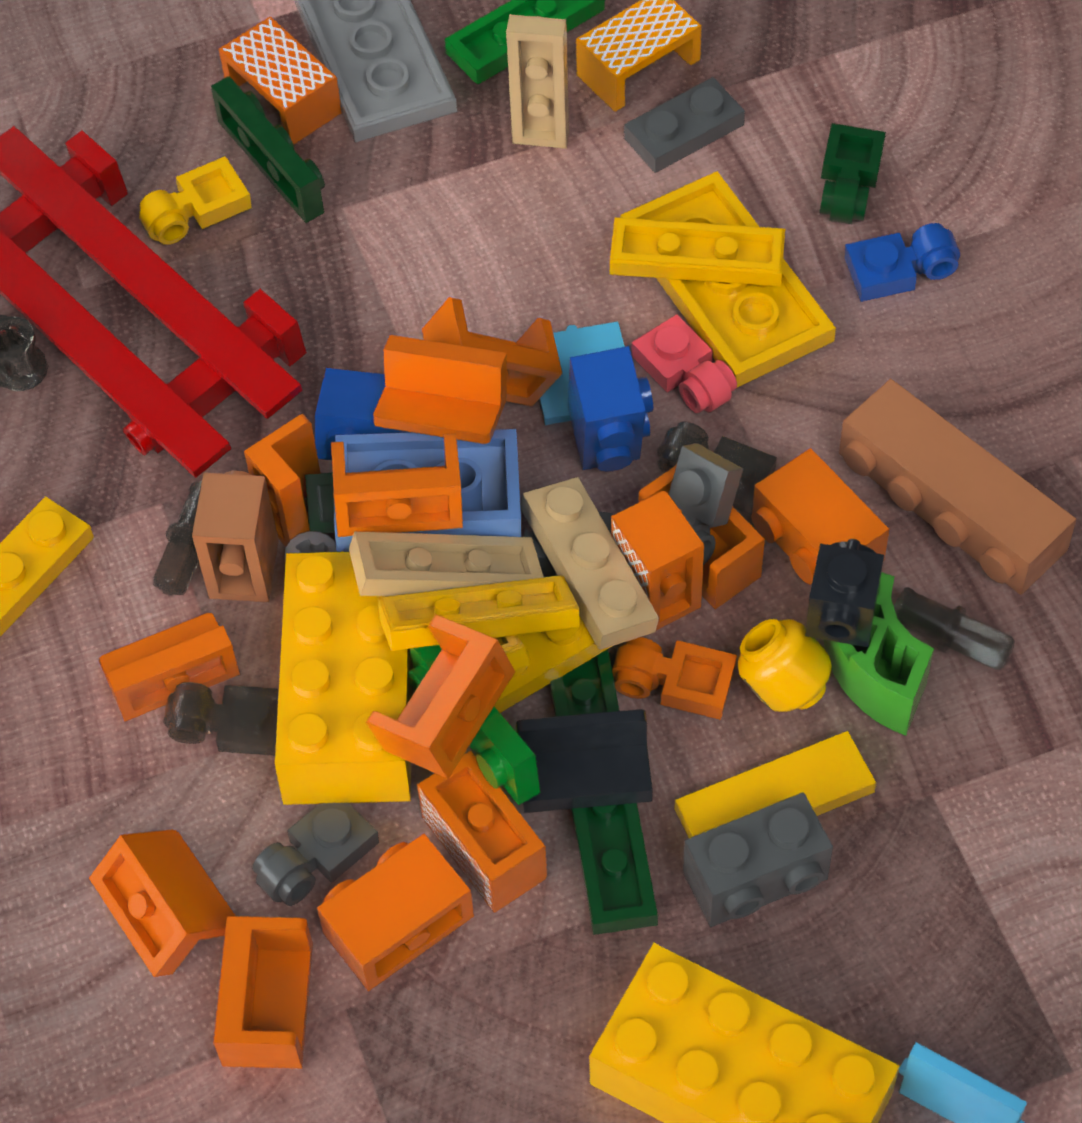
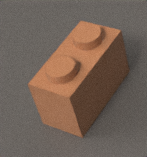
(235, 536)

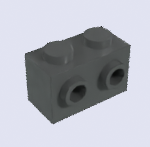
(757, 859)

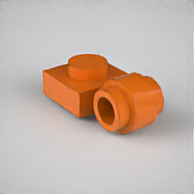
(692, 680)

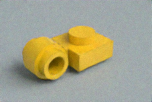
(207, 193)

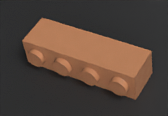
(956, 487)

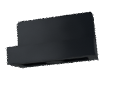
(589, 760)

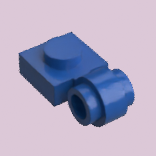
(888, 268)

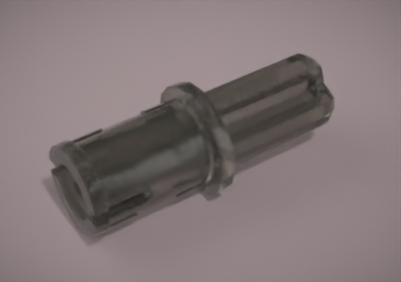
(180, 554)
(954, 629)

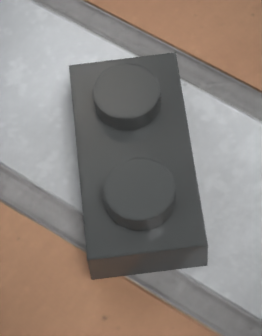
(684, 124)

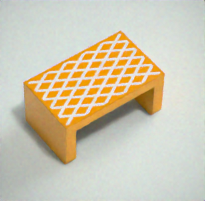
(633, 42)

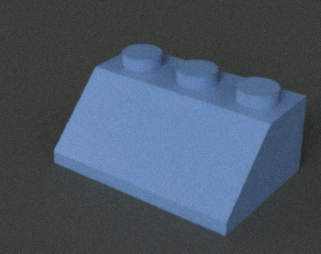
(486, 474)

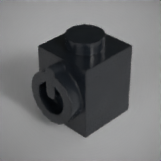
(844, 593)

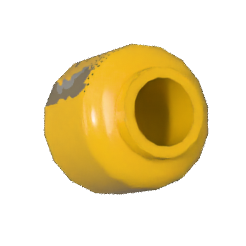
(784, 665)

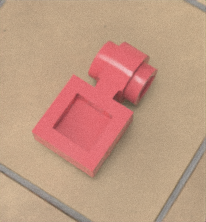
(682, 359)

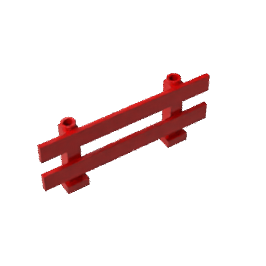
(229, 355)

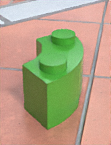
(889, 673)

